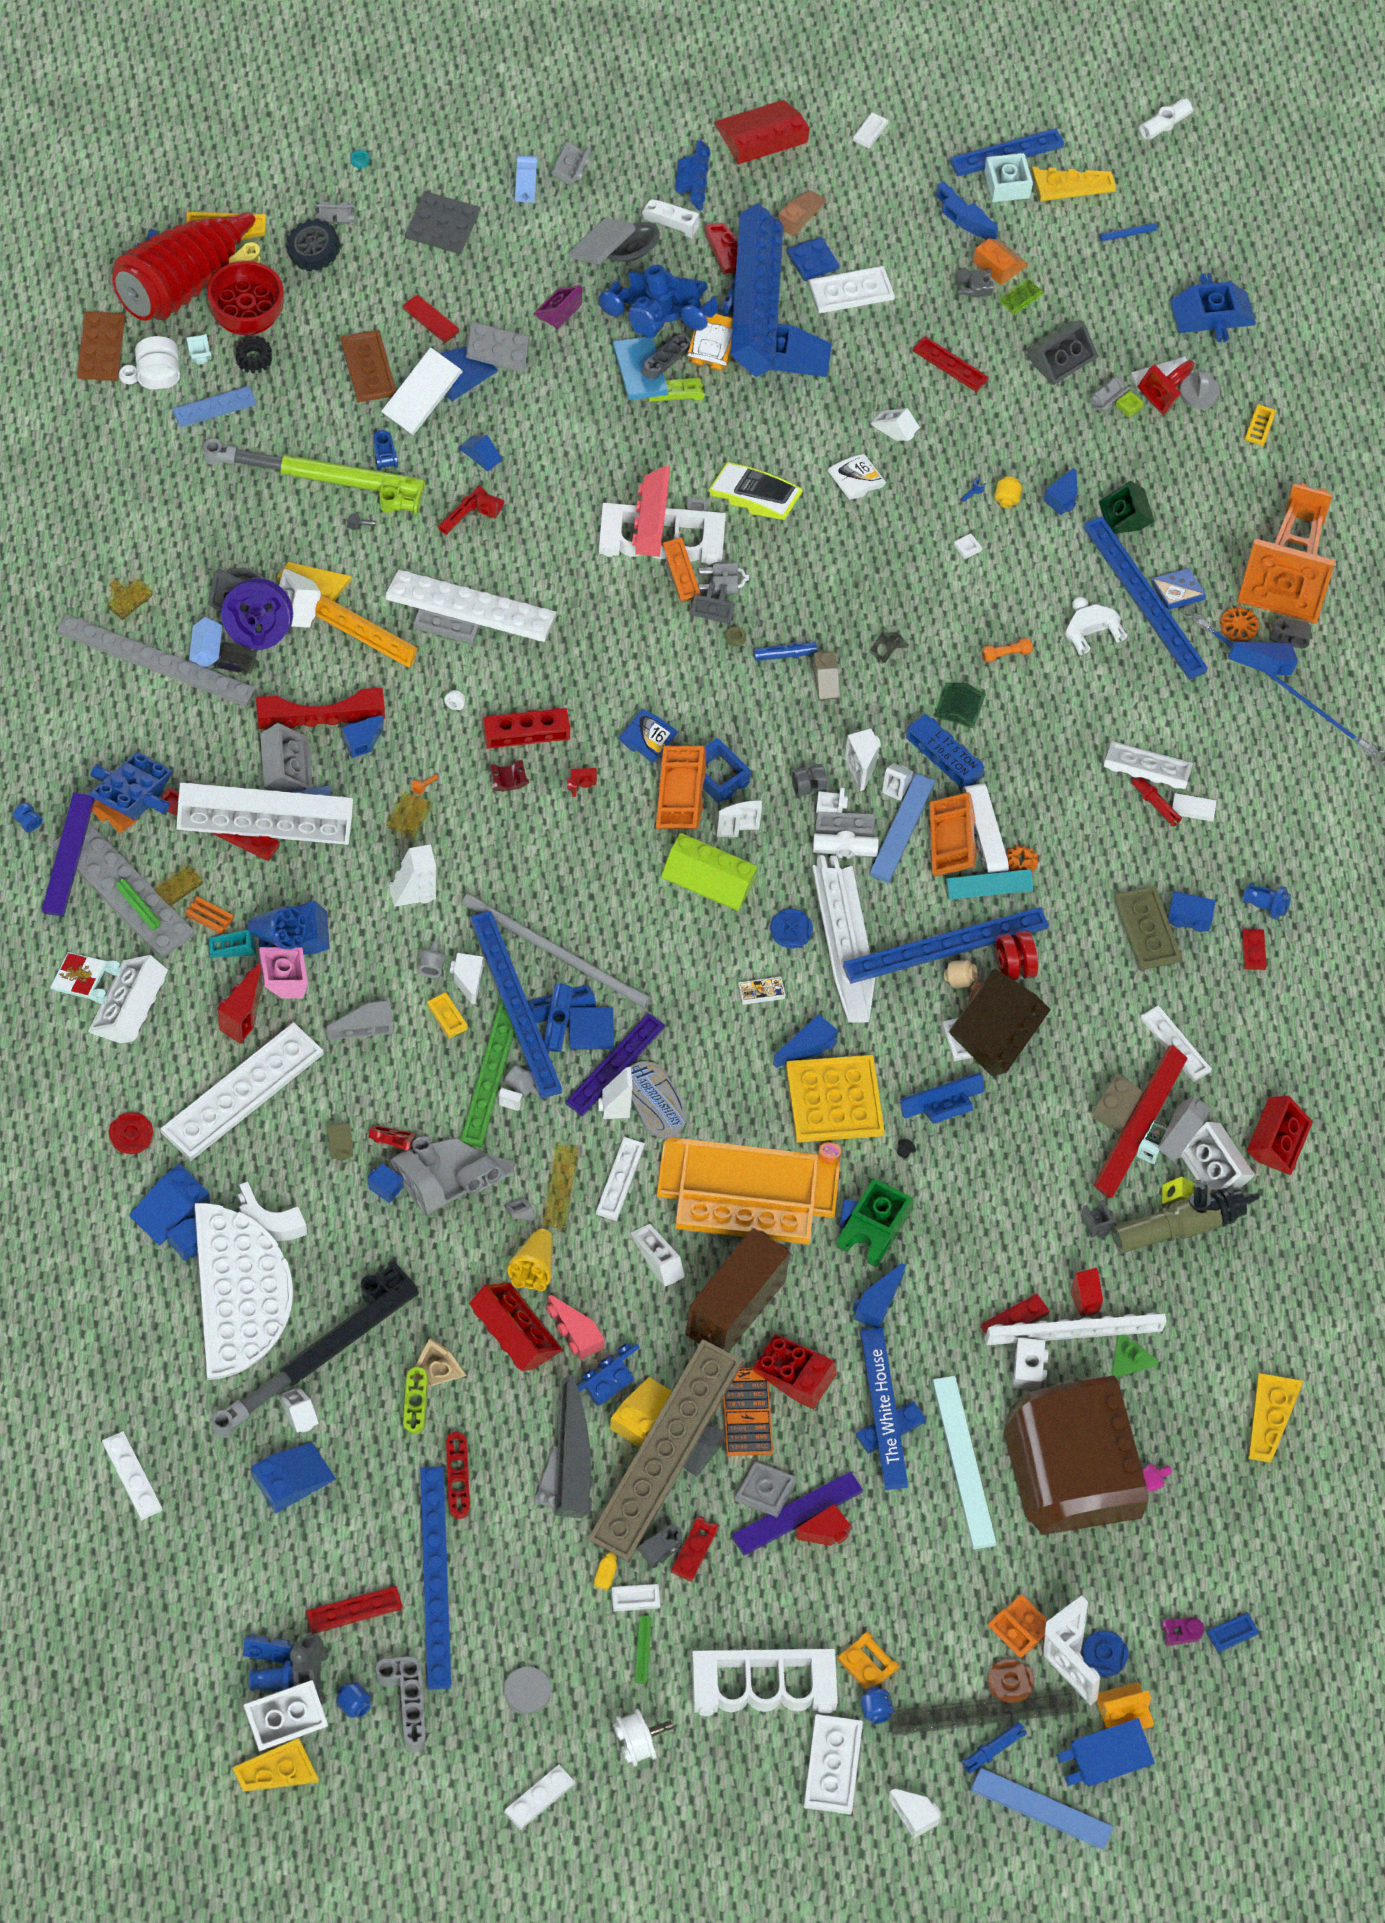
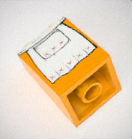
(712, 344)

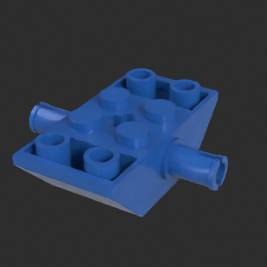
(1212, 308)
(132, 786)

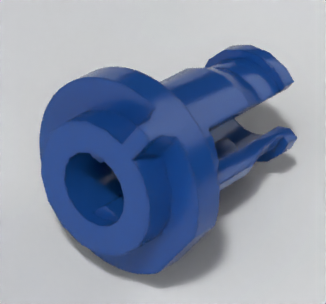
(1268, 899)
(272, 1679)

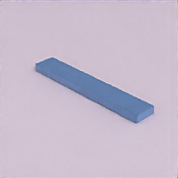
(902, 828)
(1042, 1809)

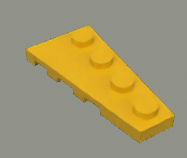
(1071, 183)
(1272, 1409)

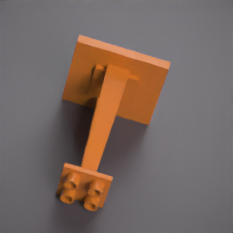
(1287, 578)

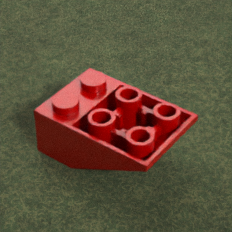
(239, 1010)
(796, 1370)

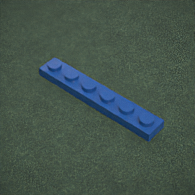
(1029, 145)

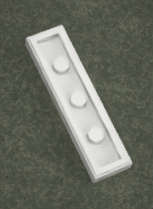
(1168, 1035)
(620, 1178)

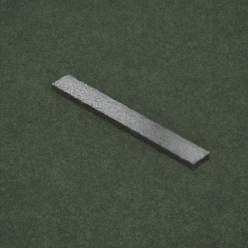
(982, 1712)

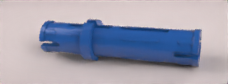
(784, 651)
(986, 1753)

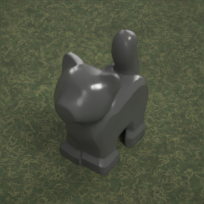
(978, 282)

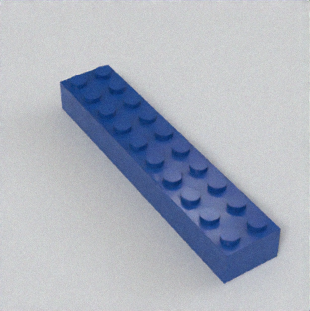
(757, 290)

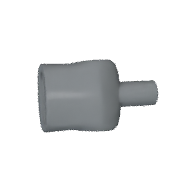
(431, 961)
(521, 1081)

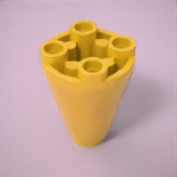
(533, 1262)

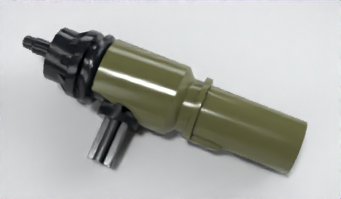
(1184, 1218)

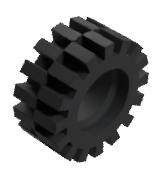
(253, 363)

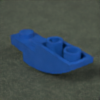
(967, 217)

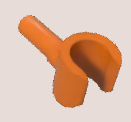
(419, 787)

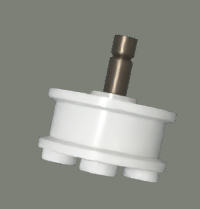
(638, 1736)

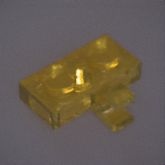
(128, 598)

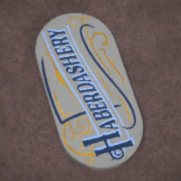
(656, 1101)

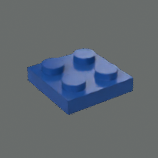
(813, 258)

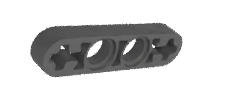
(664, 354)

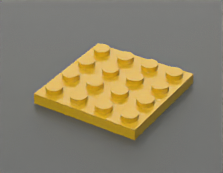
(835, 1098)

